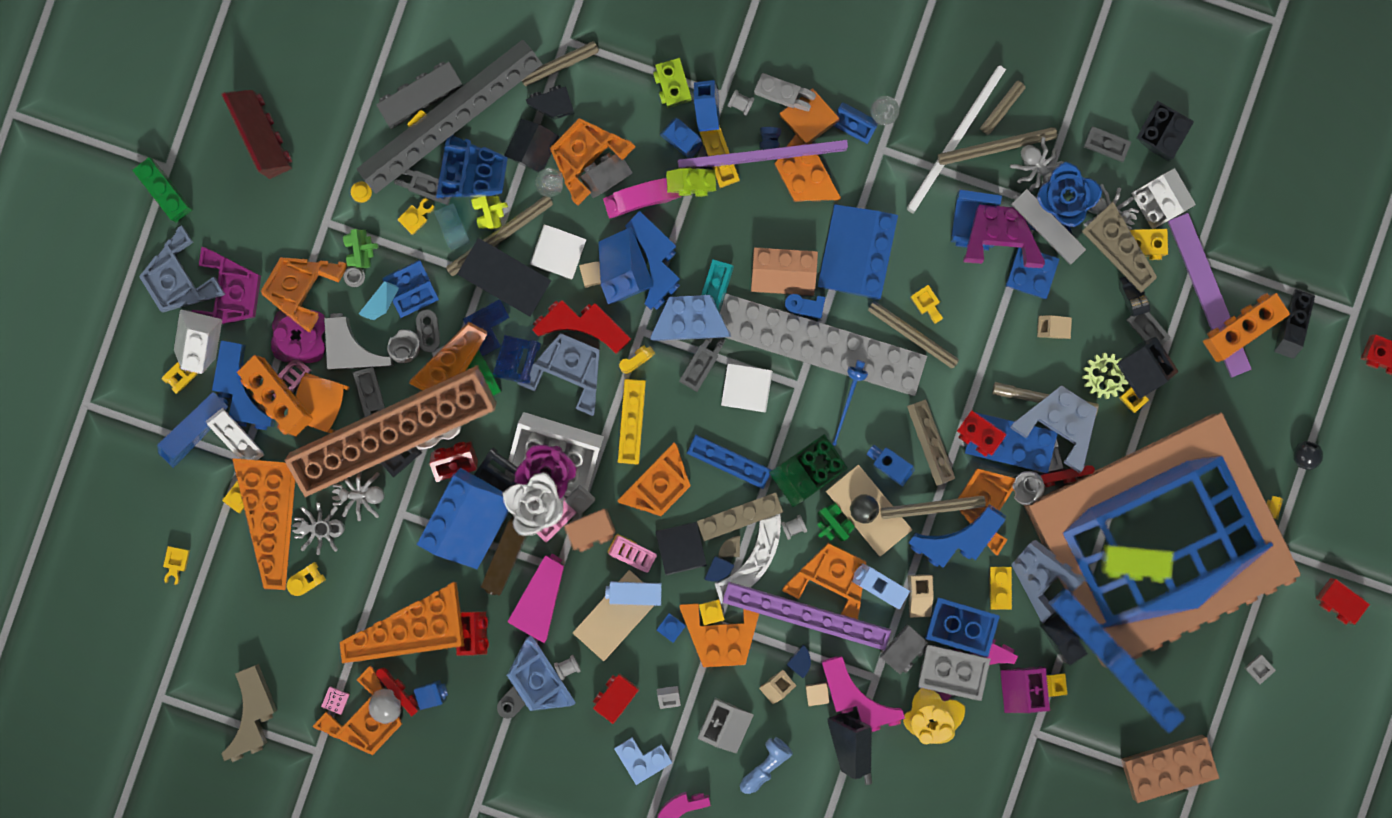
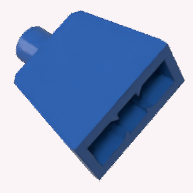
(682, 138)
(899, 469)

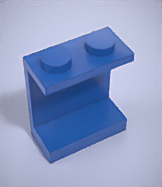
(965, 212)

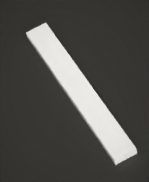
(956, 137)

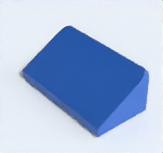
(855, 123)

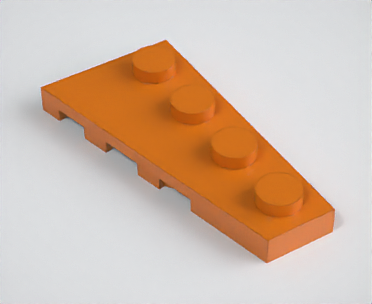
(452, 358)

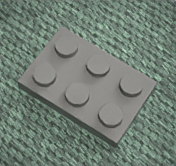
(954, 672)

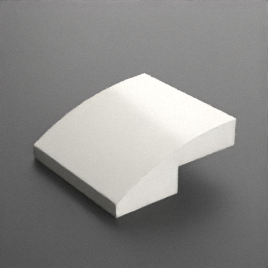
(557, 251)
(746, 388)

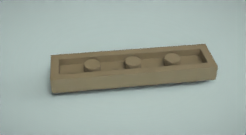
(931, 442)
(740, 516)

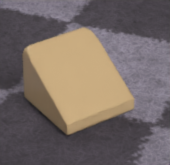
(817, 694)

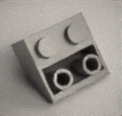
(725, 725)

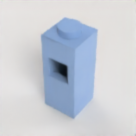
(880, 586)
(634, 593)

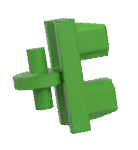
(362, 248)

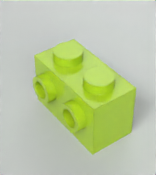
(673, 83)
(691, 181)

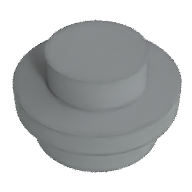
(354, 276)

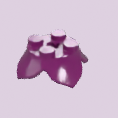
(307, 349)
(547, 456)

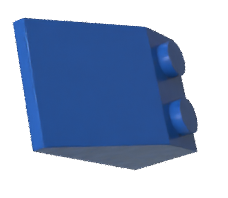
(622, 267)
(962, 627)

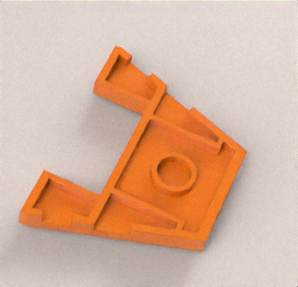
(579, 149)
(291, 283)
(996, 490)
(833, 570)
(723, 642)
(361, 729)

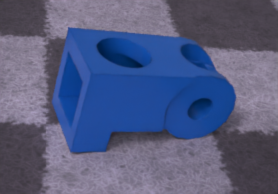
(805, 307)

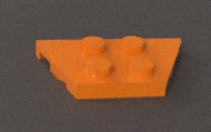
(806, 177)
(659, 484)

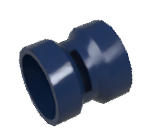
(769, 138)

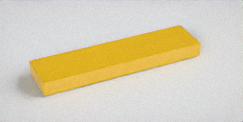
(631, 421)

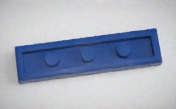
(729, 461)

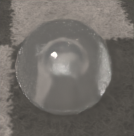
(884, 110)
(549, 182)

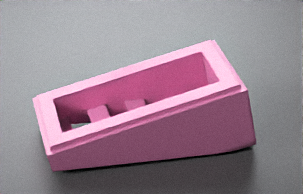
(288, 369)
(644, 559)

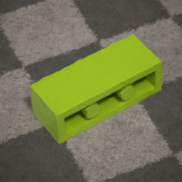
(1137, 563)

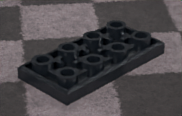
(504, 277)

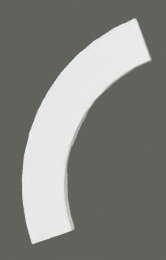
(759, 559)

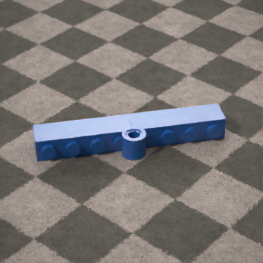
(1116, 660)

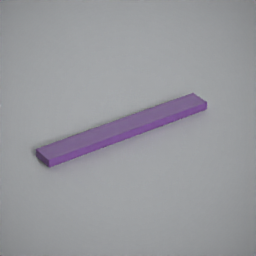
(763, 155)
(1205, 286)
(806, 616)

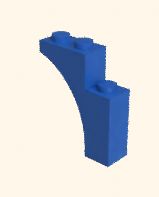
(657, 250)
(228, 382)
(969, 539)

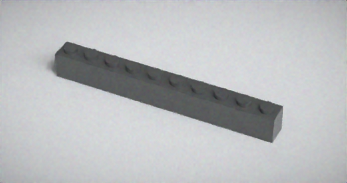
(449, 116)

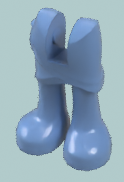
(756, 778)

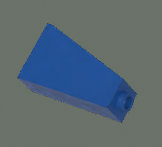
(190, 430)

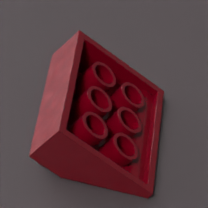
(258, 133)

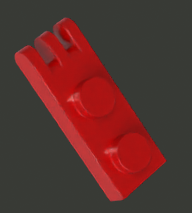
(1066, 475)
(408, 702)

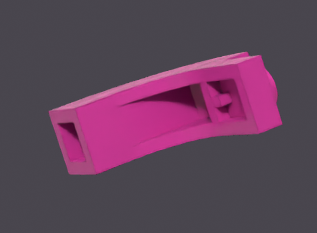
(638, 197)
(680, 804)

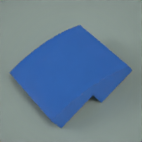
(414, 288)

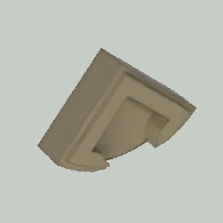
(730, 548)

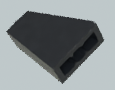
(1063, 640)
(852, 744)

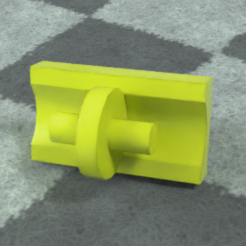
(492, 211)

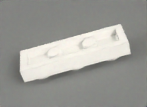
(234, 436)

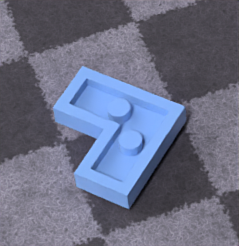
(639, 765)

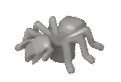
(1037, 163)
(1102, 205)
(362, 495)
(321, 528)

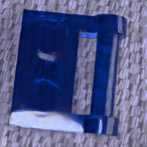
(510, 357)

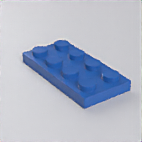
(1030, 452)

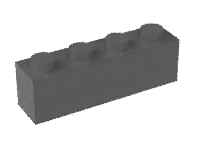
(419, 95)

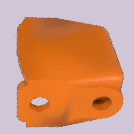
(321, 399)

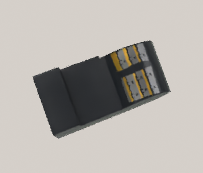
(1134, 299)

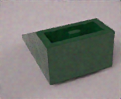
(808, 470)

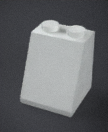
(196, 341)

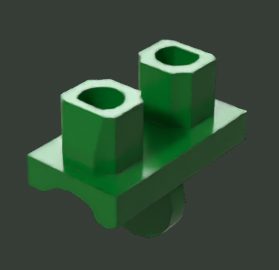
(828, 515)

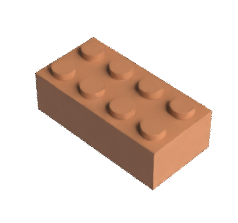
(1169, 768)

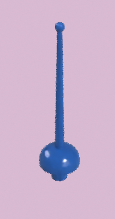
(857, 374)

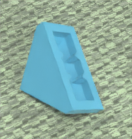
(379, 301)

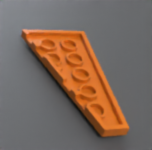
(268, 507)
(420, 627)

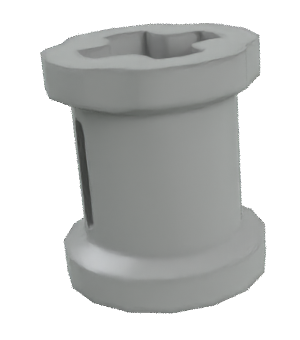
(741, 102)
(794, 527)
(567, 667)

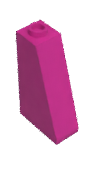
(538, 602)

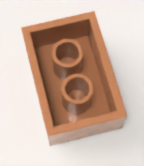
(590, 529)

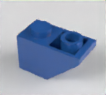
(706, 105)
(431, 694)

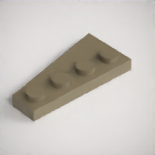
(1116, 242)

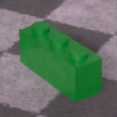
(162, 190)

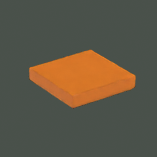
(811, 123)

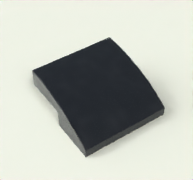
(681, 548)

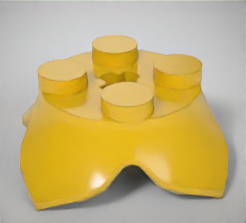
(929, 705)

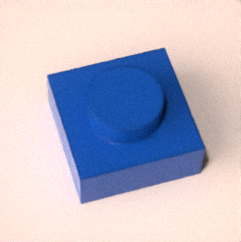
(671, 627)

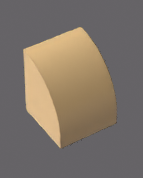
(590, 274)
(1054, 327)
(777, 687)

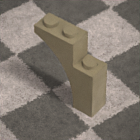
(256, 705)

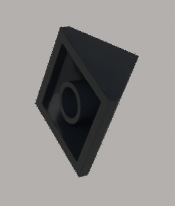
(531, 145)

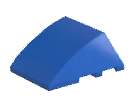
(470, 170)

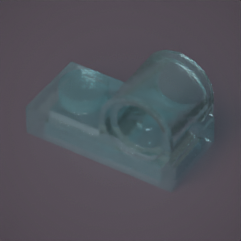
(452, 227)

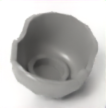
(403, 346)
(1028, 487)
(384, 706)

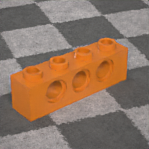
(1274, 312)
(297, 415)

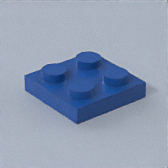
(1032, 280)

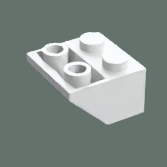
(1163, 198)

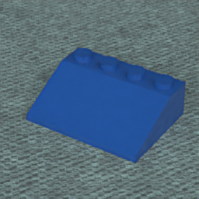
(857, 251)
(465, 520)

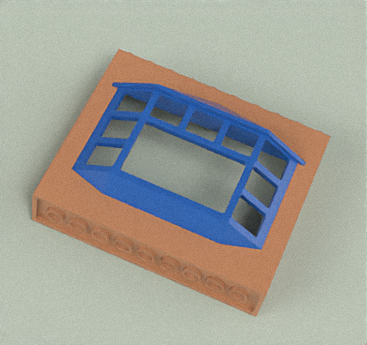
(1139, 479)

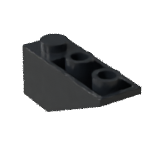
(1295, 326)

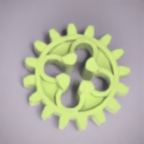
(1094, 381)

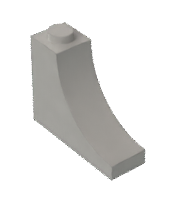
(344, 350)

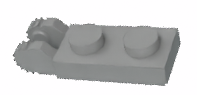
(783, 92)

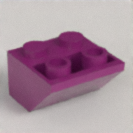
(1025, 690)

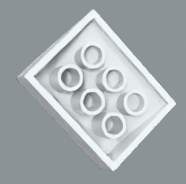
(577, 444)

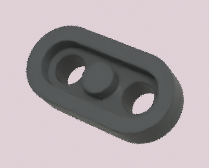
(428, 331)
(514, 700)

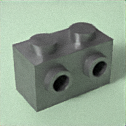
(605, 175)
(904, 649)

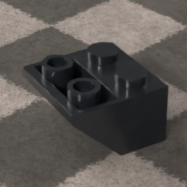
(1164, 131)
(1147, 367)

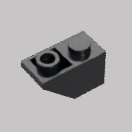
(553, 104)

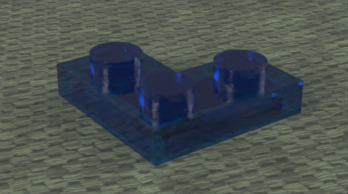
(487, 319)

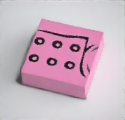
(335, 700)

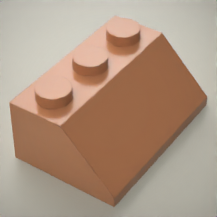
(784, 271)

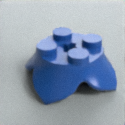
(1084, 191)

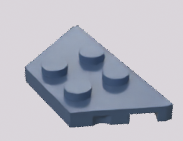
(690, 319)
(537, 679)

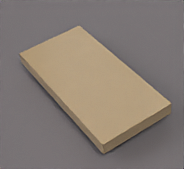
(880, 533)
(610, 623)

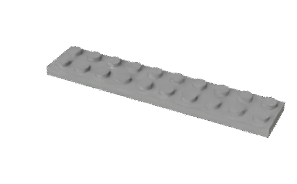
(821, 344)

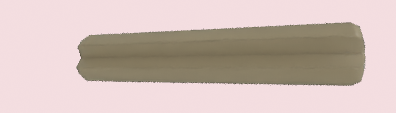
(1002, 107)

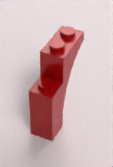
(592, 322)

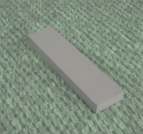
(1048, 227)

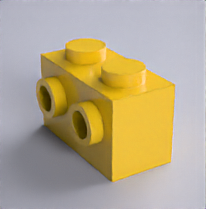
(1152, 242)

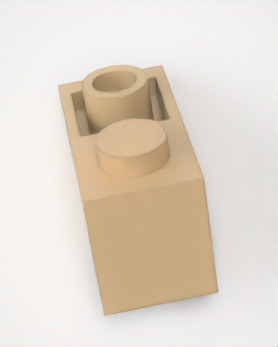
(920, 595)

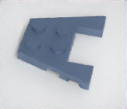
(170, 283)
(572, 362)
(1066, 416)
(1037, 571)

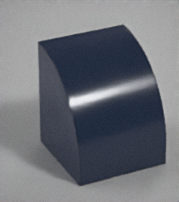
(718, 569)
(800, 661)

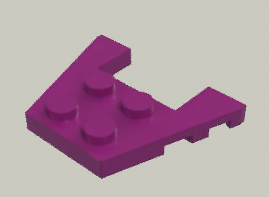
(1001, 228)
(239, 285)

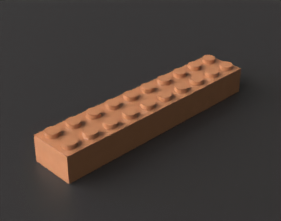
(391, 431)

